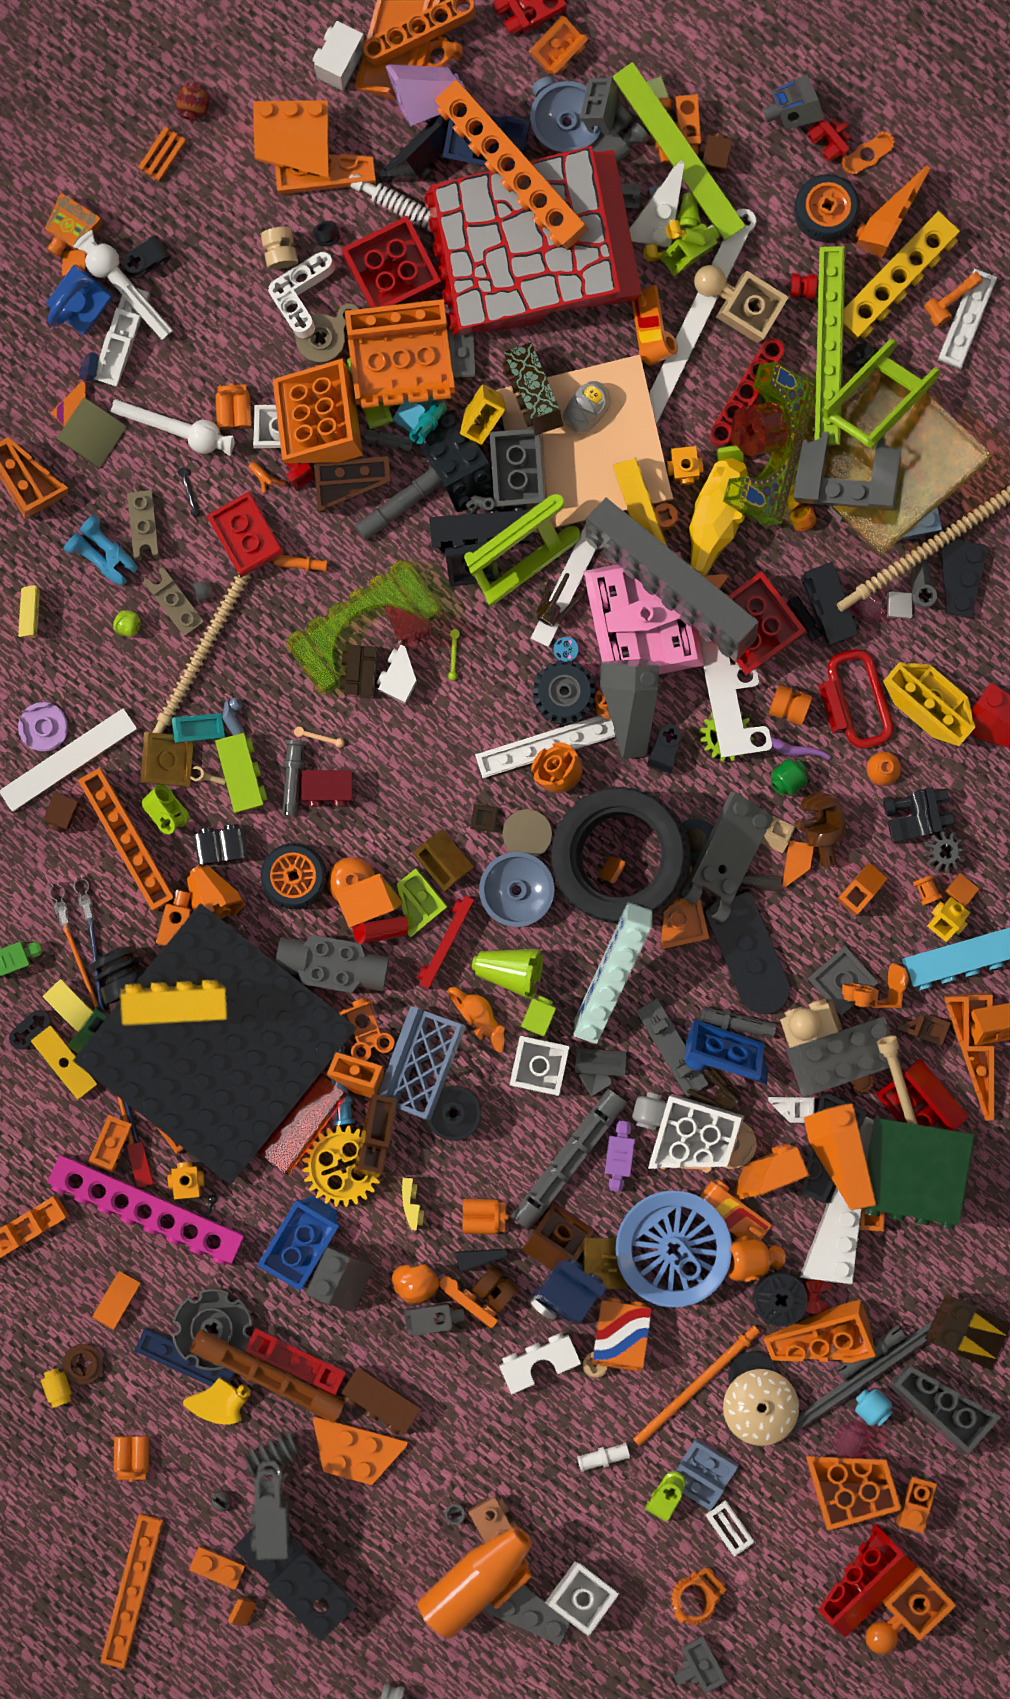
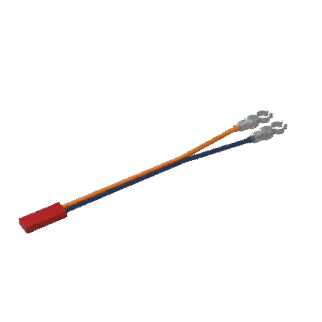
(136, 1151)

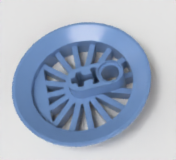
(648, 1214)

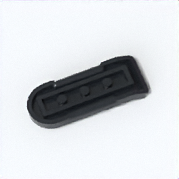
(750, 956)

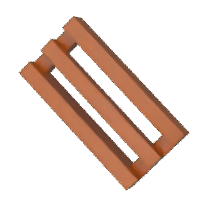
(172, 136)

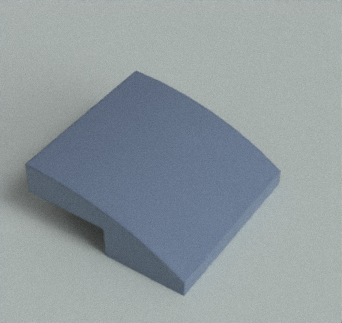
(705, 1473)

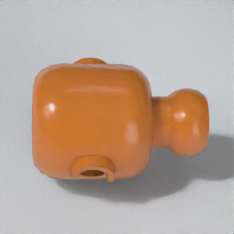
(753, 1259)

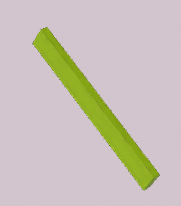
(678, 149)
(830, 337)

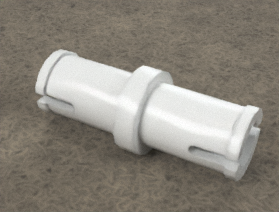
(603, 1457)

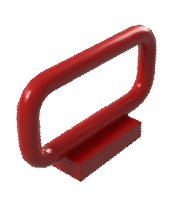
(837, 707)

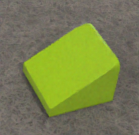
(729, 452)

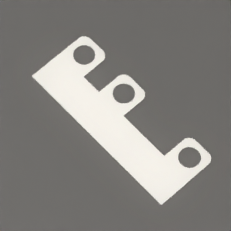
(722, 687)

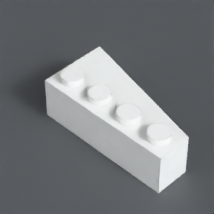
(834, 1244)

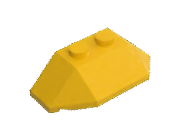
(931, 701)

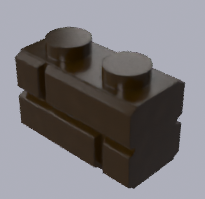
(360, 671)

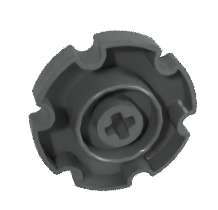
(211, 1308)

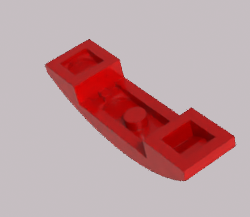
(295, 1361)

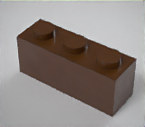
(381, 1401)

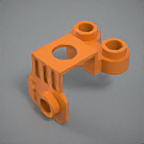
(868, 996)
(369, 1036)

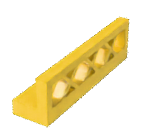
(637, 496)

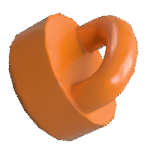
(803, 518)

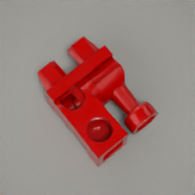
(528, 13)

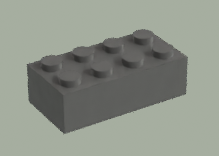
(839, 1057)

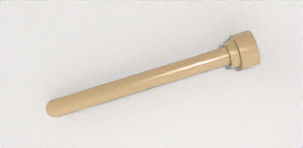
(888, 1047)

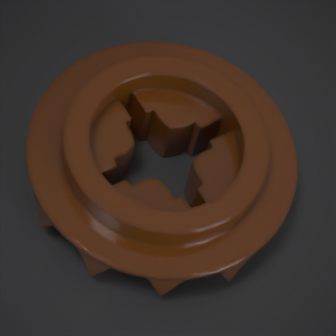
(73, 1356)

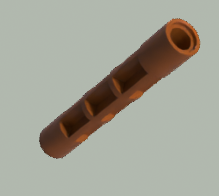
(252, 1368)

